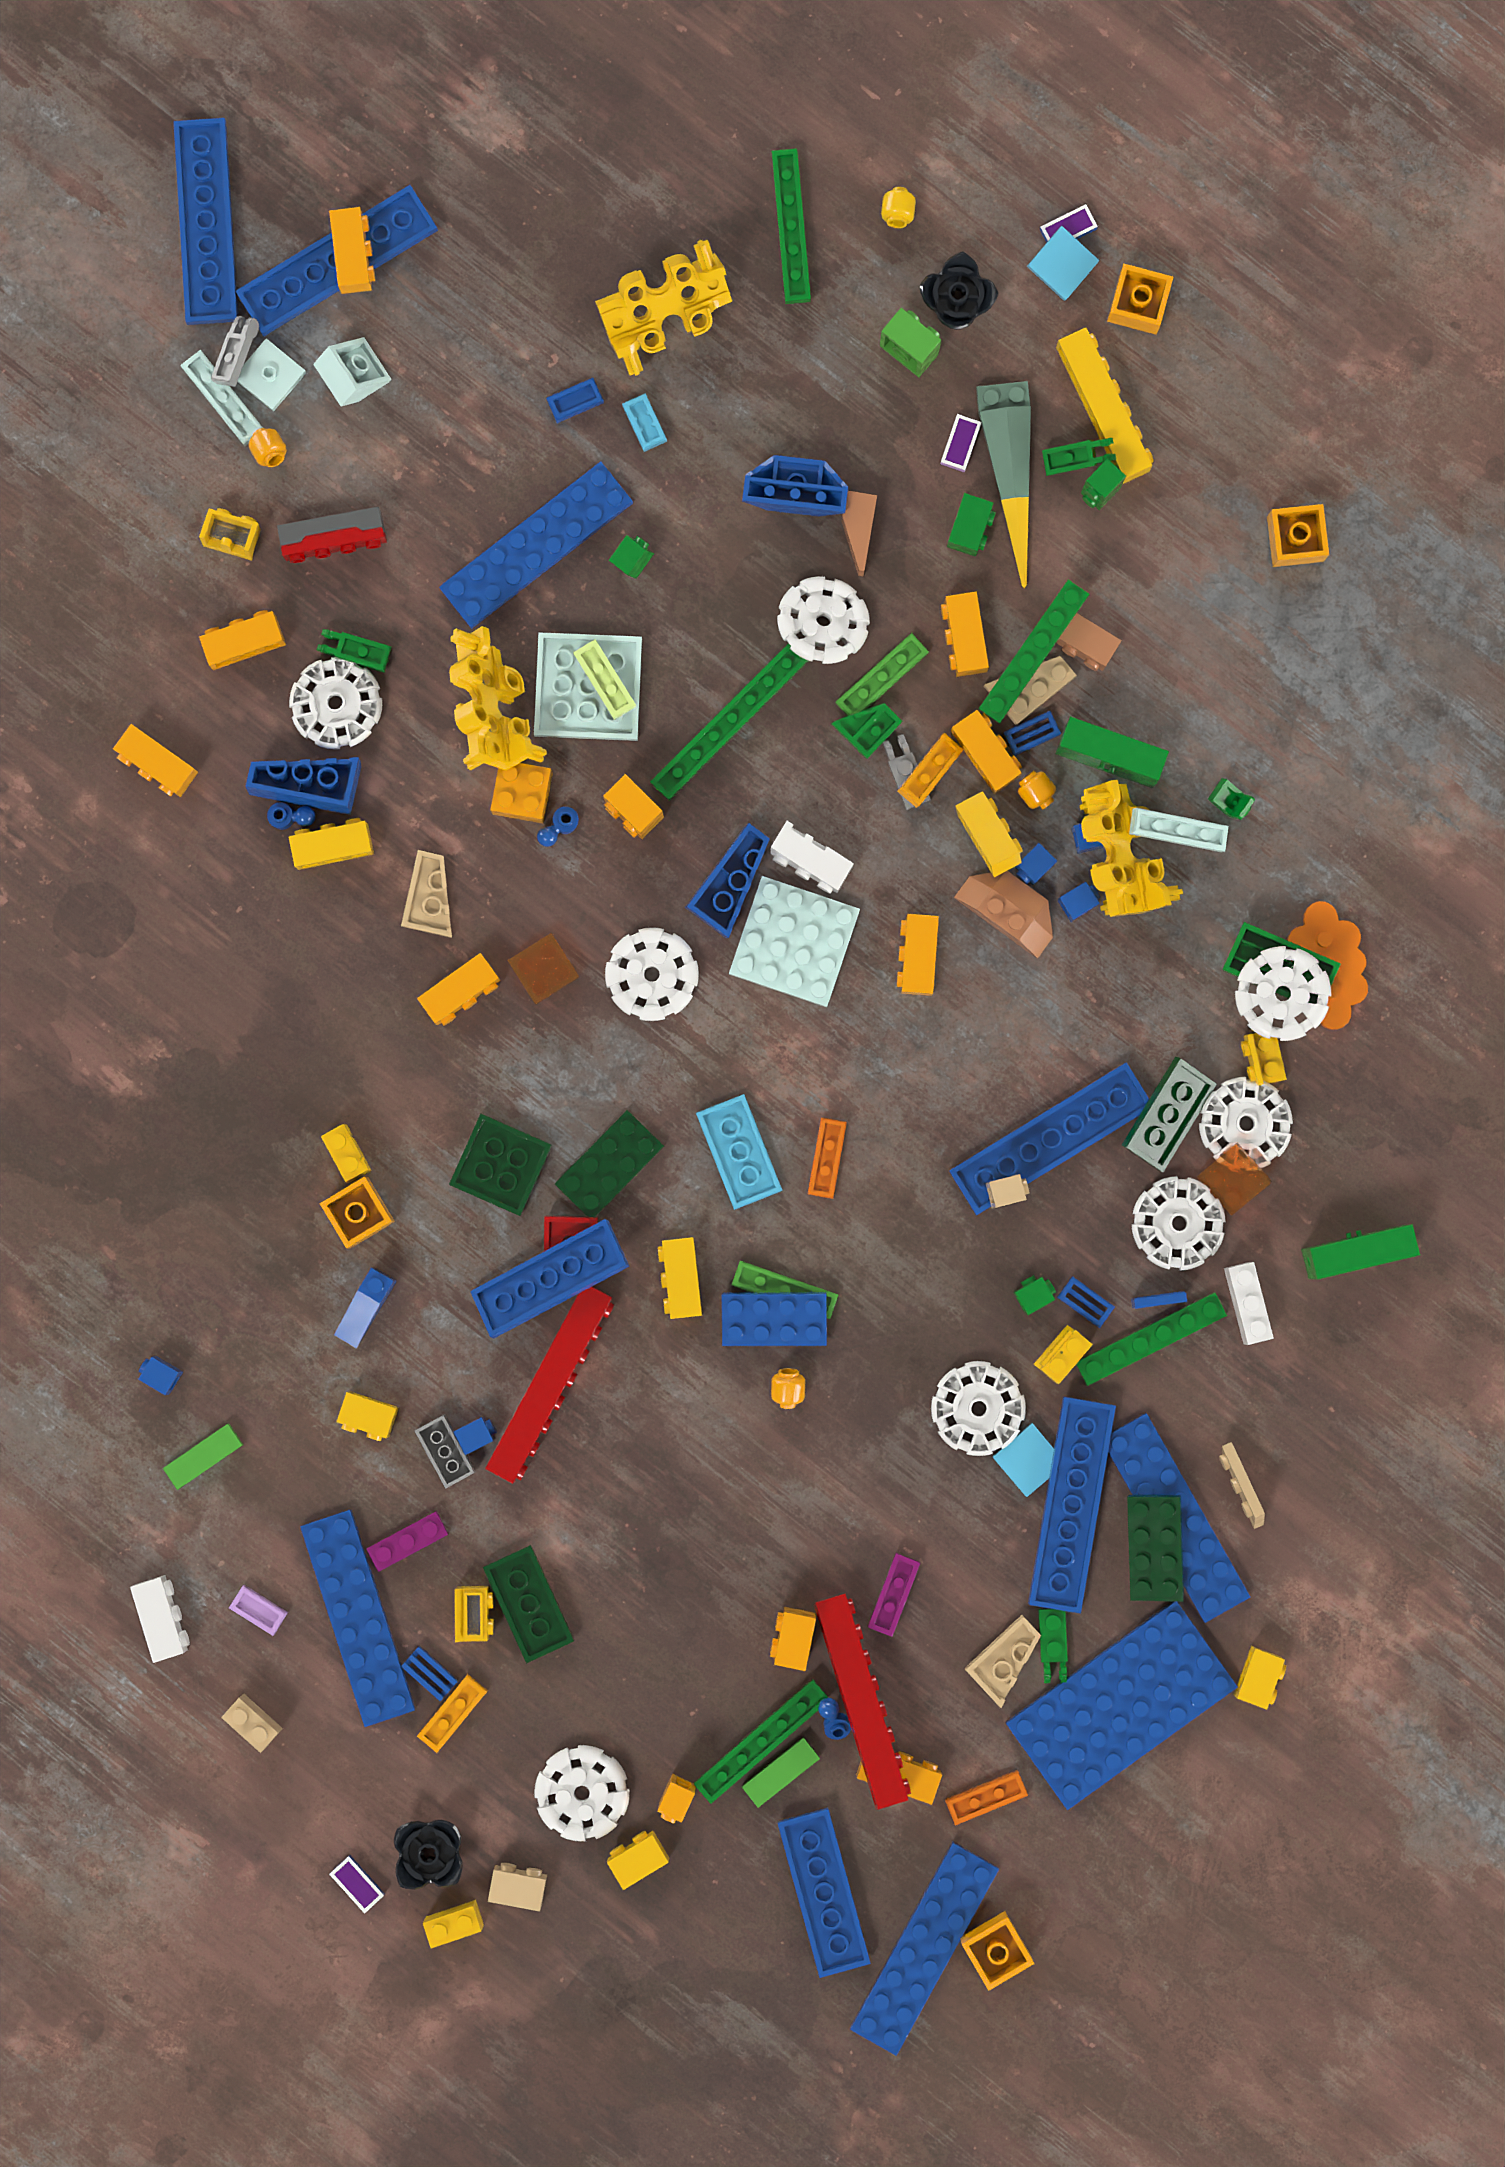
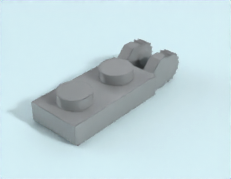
(234, 351)
(902, 766)

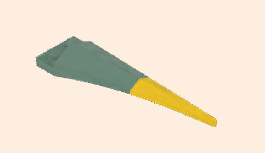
(1006, 428)

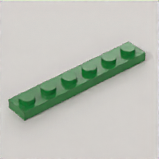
(791, 226)
(1034, 651)
(1150, 1339)
(760, 1741)

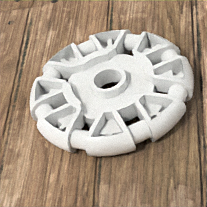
(830, 607)
(335, 718)
(636, 969)
(1279, 977)
(1253, 1108)
(1163, 1228)
(964, 1400)
(579, 1809)

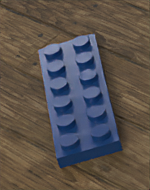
(549, 1278)
(823, 1892)

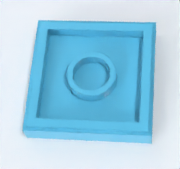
(1063, 263)
(1027, 1459)

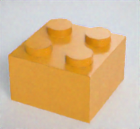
(1140, 299)
(1298, 535)
(522, 792)
(633, 807)
(357, 1212)
(794, 1638)
(996, 1950)

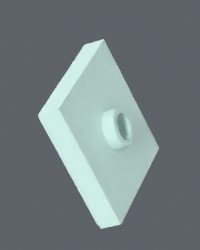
(270, 374)

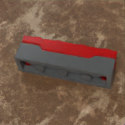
(332, 534)

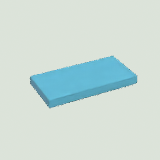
(739, 1151)

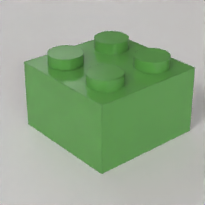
(910, 341)

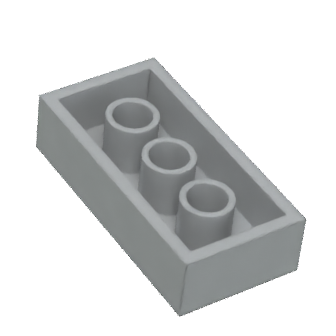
(444, 1451)

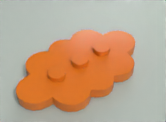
(1338, 942)

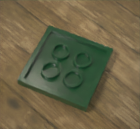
(500, 1164)

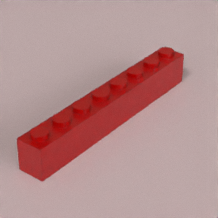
(549, 1383)
(861, 1702)

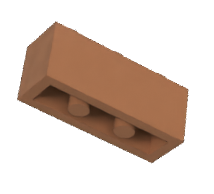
(1088, 643)

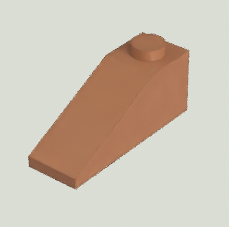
(857, 526)

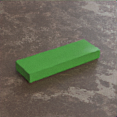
(203, 1456)
(780, 1772)

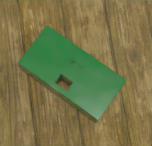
(1112, 752)
(1254, 940)
(1360, 1251)

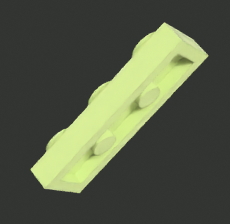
(604, 679)

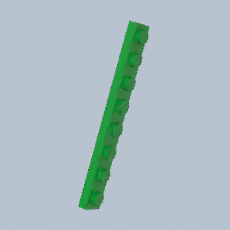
(728, 722)

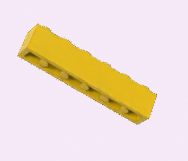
(1103, 403)

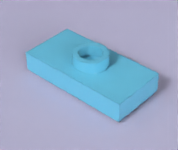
(644, 422)

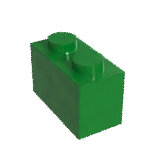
(1102, 485)
(970, 525)

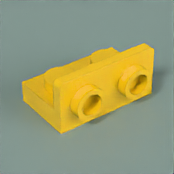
(1263, 1058)

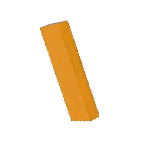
(930, 770)
(452, 1713)

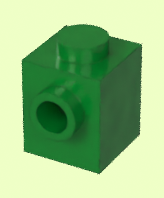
(632, 556)
(1034, 1294)

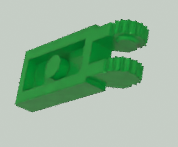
(1075, 456)
(357, 650)
(1053, 1642)

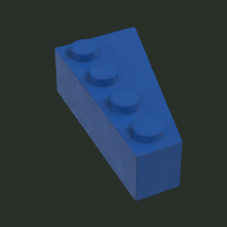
(315, 784)
(725, 888)

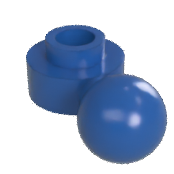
(303, 816)
(548, 835)
(835, 1723)

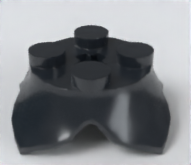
(961, 275)
(416, 1870)

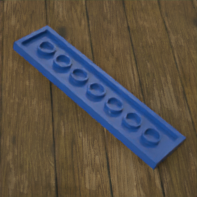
(205, 221)
(312, 272)
(536, 545)
(1053, 1135)
(1151, 1471)
(1071, 1505)
(358, 1618)
(924, 1948)

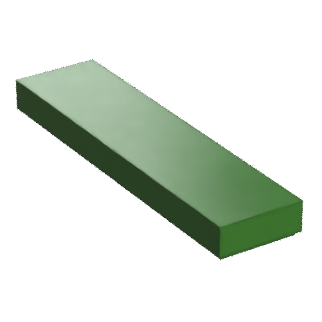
(882, 676)
(765, 1281)

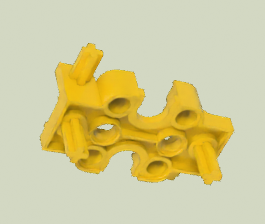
(629, 332)
(508, 739)
(1128, 882)

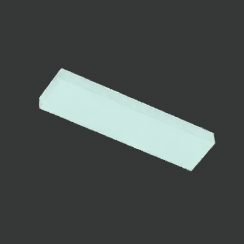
(221, 398)
(1178, 830)

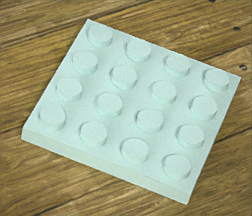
(565, 696)
(794, 941)

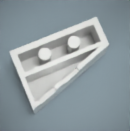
(810, 858)

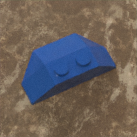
(796, 487)

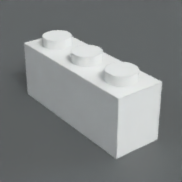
(1248, 1303)
(160, 1618)

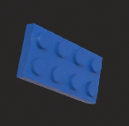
(774, 1319)

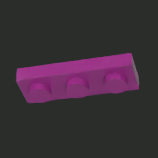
(407, 1541)
(893, 1594)

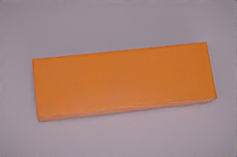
(827, 1158)
(986, 1797)

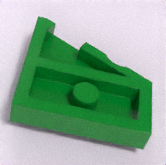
(868, 728)

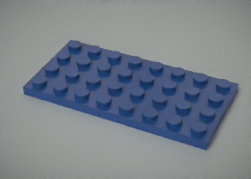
(1121, 1704)

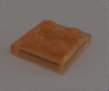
(543, 968)
(1234, 1178)

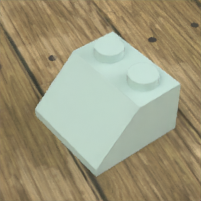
(351, 371)

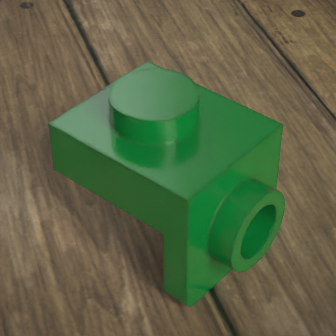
(1231, 800)

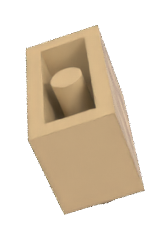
(1007, 1191)
(252, 1723)
(517, 1887)

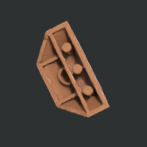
(1010, 908)

